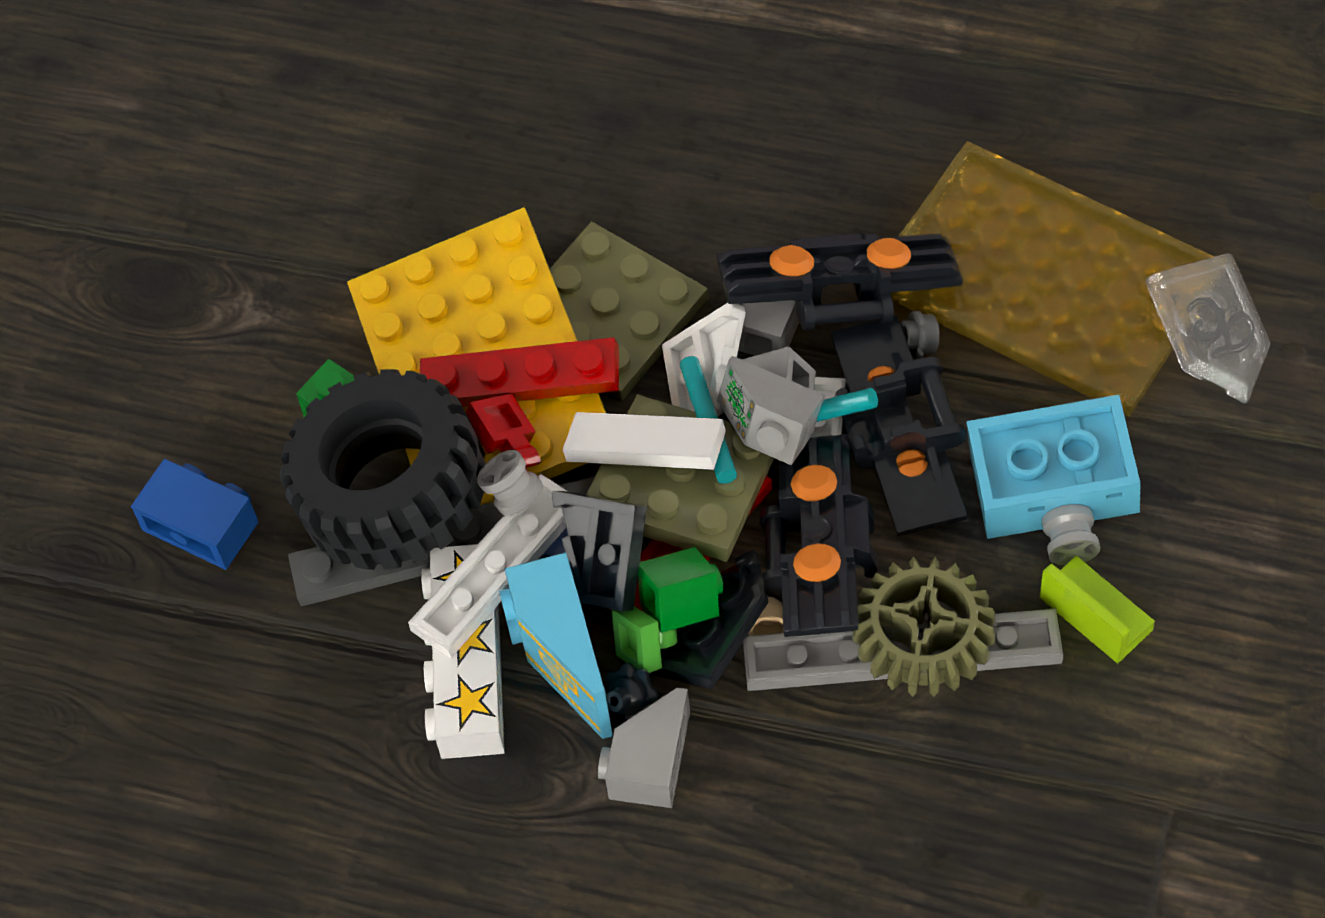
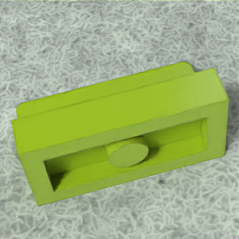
(1095, 608)

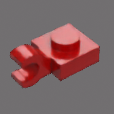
(503, 427)

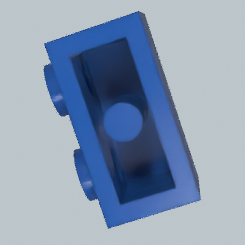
(195, 513)

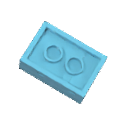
(1050, 460)

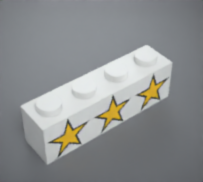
(467, 686)

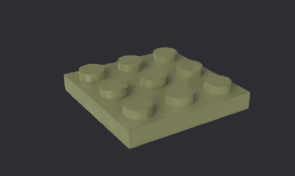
(624, 295)
(688, 503)

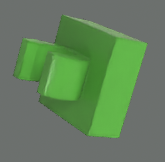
(639, 639)

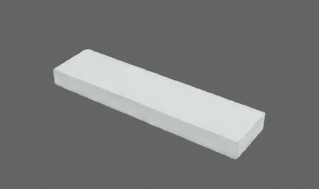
(475, 585)

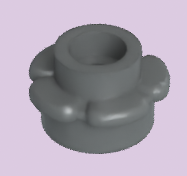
(921, 333)

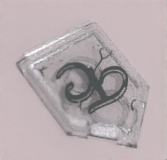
(1212, 323)

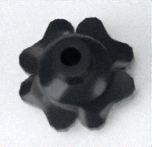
(629, 691)

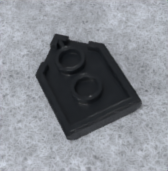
(709, 645)

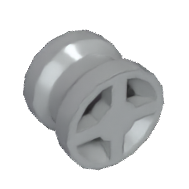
(509, 482)
(1070, 534)

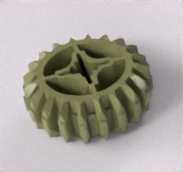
(884, 614)

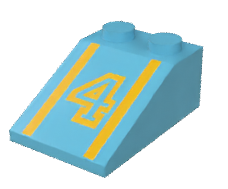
(549, 621)

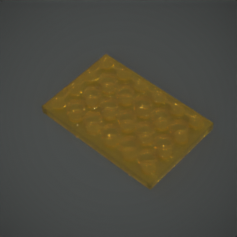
(1048, 276)

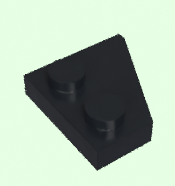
(603, 547)

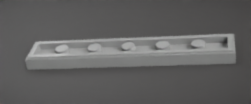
(833, 658)

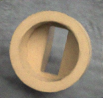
(770, 620)

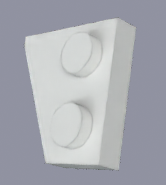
(713, 343)

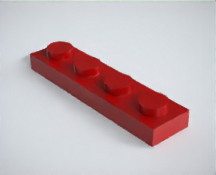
(529, 371)

